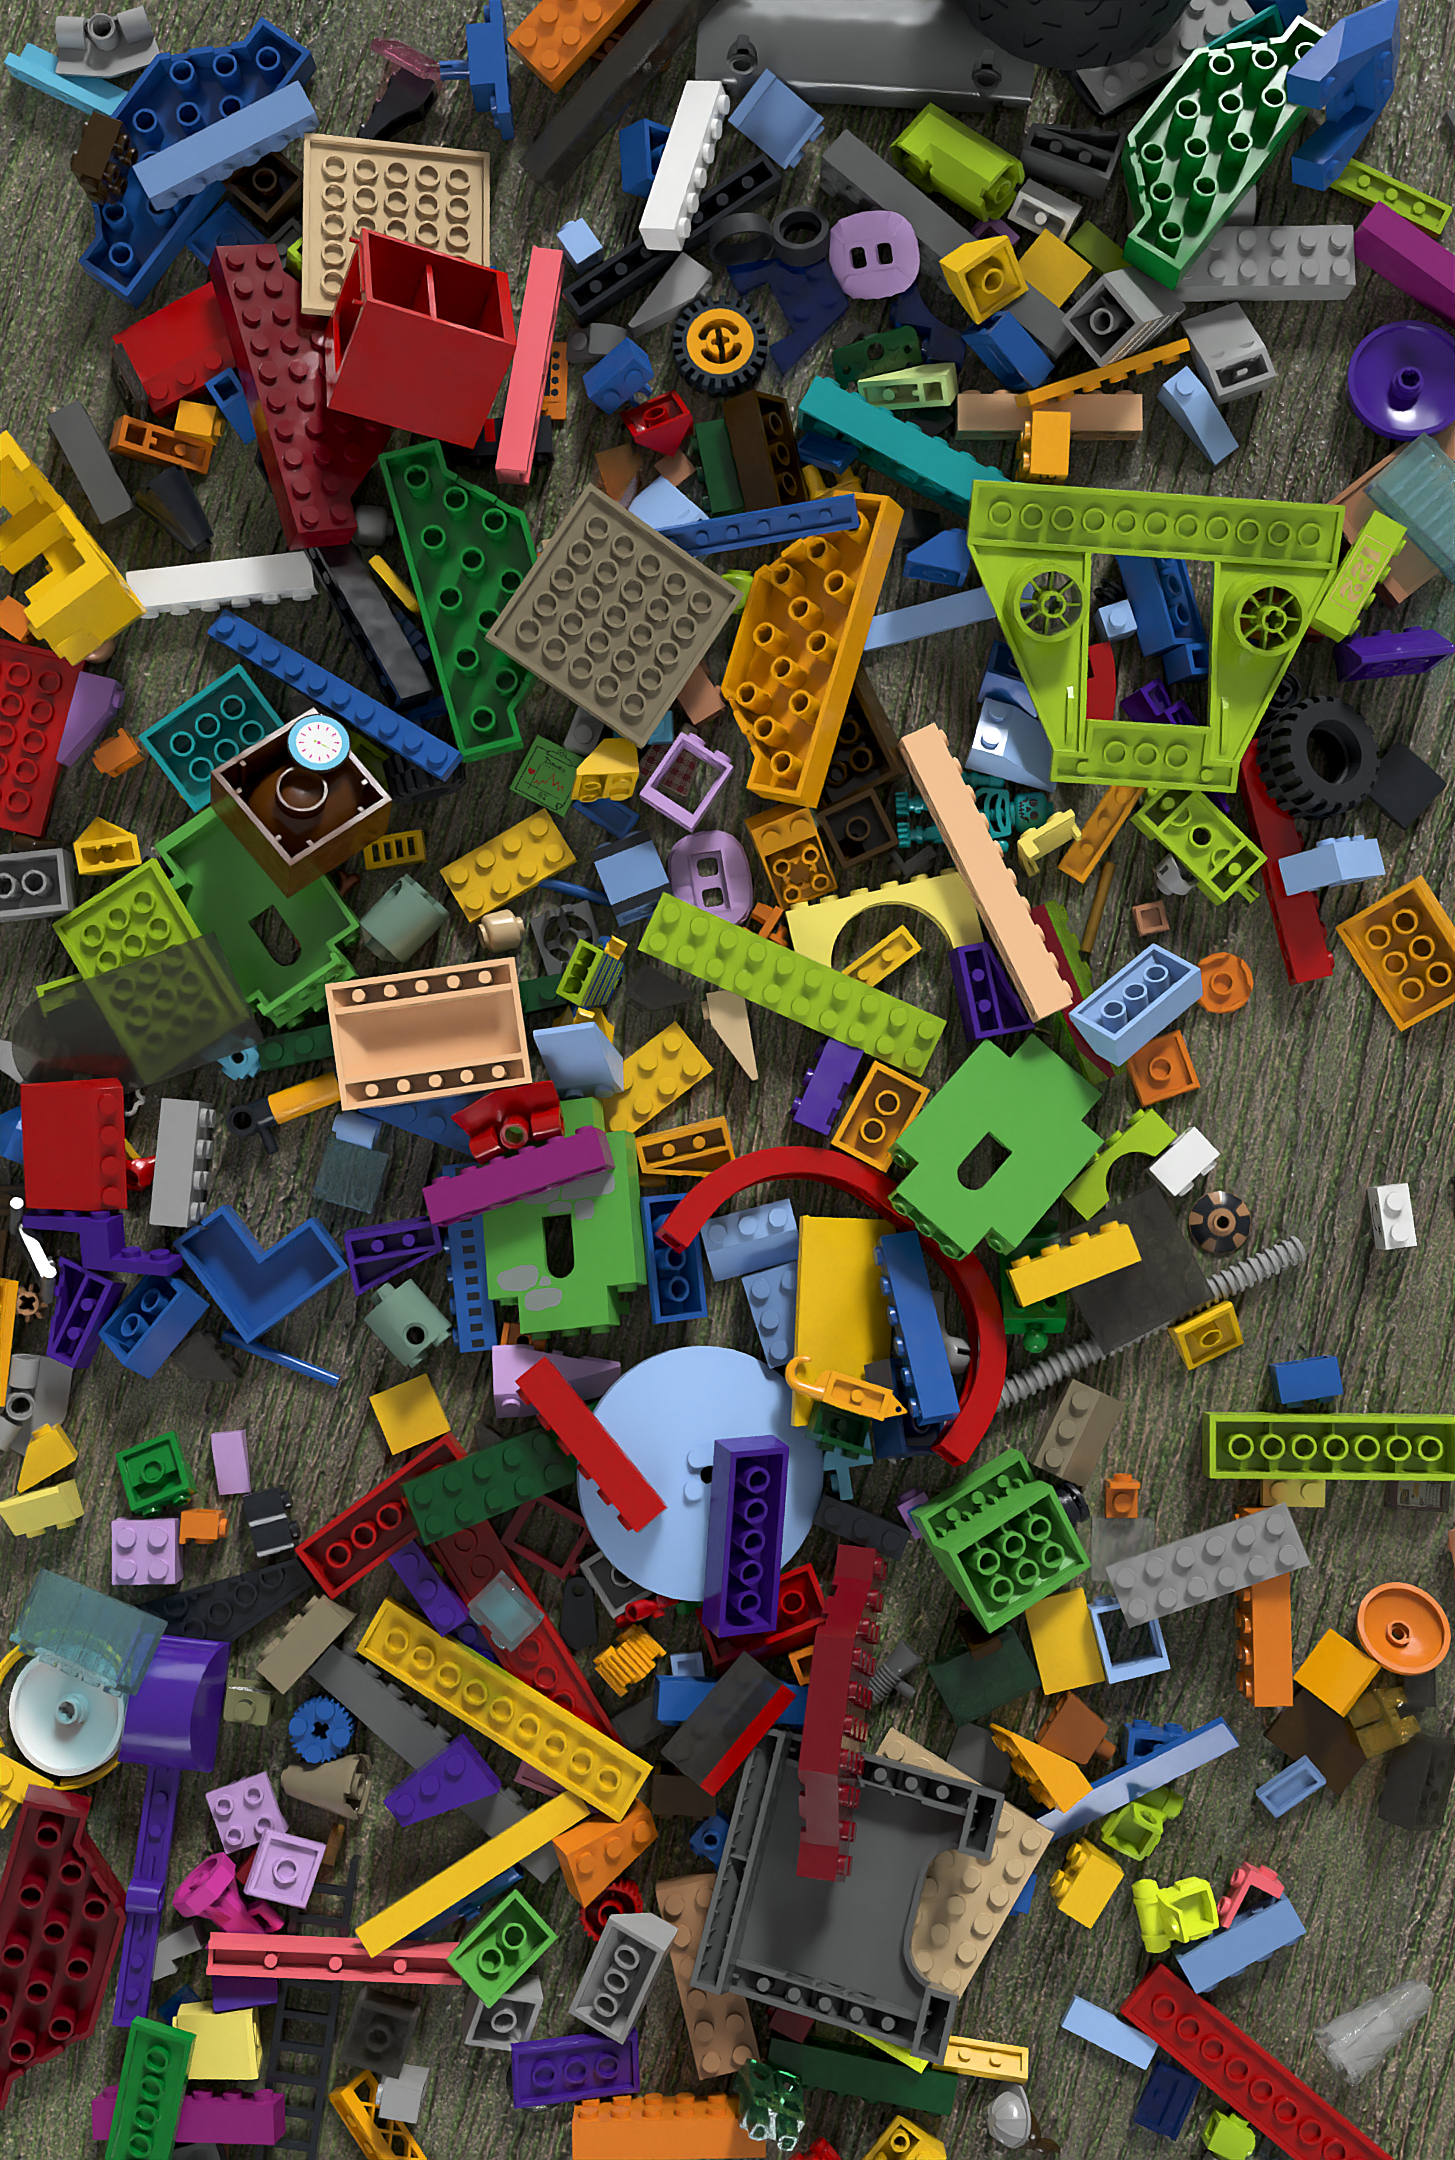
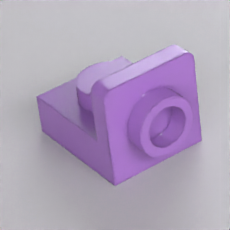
(994, 228)

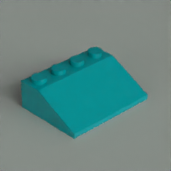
(209, 732)

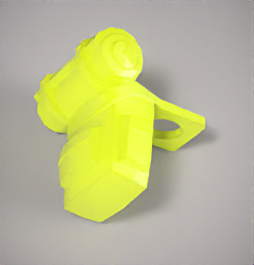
(1175, 1912)

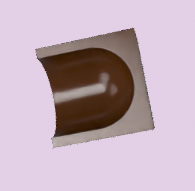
(297, 819)

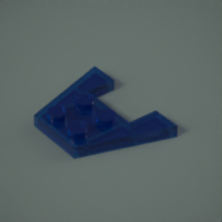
(806, 296)

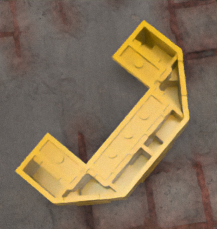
(84, 594)

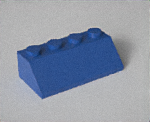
(1161, 603)
(673, 1278)

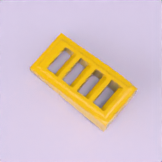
(407, 859)

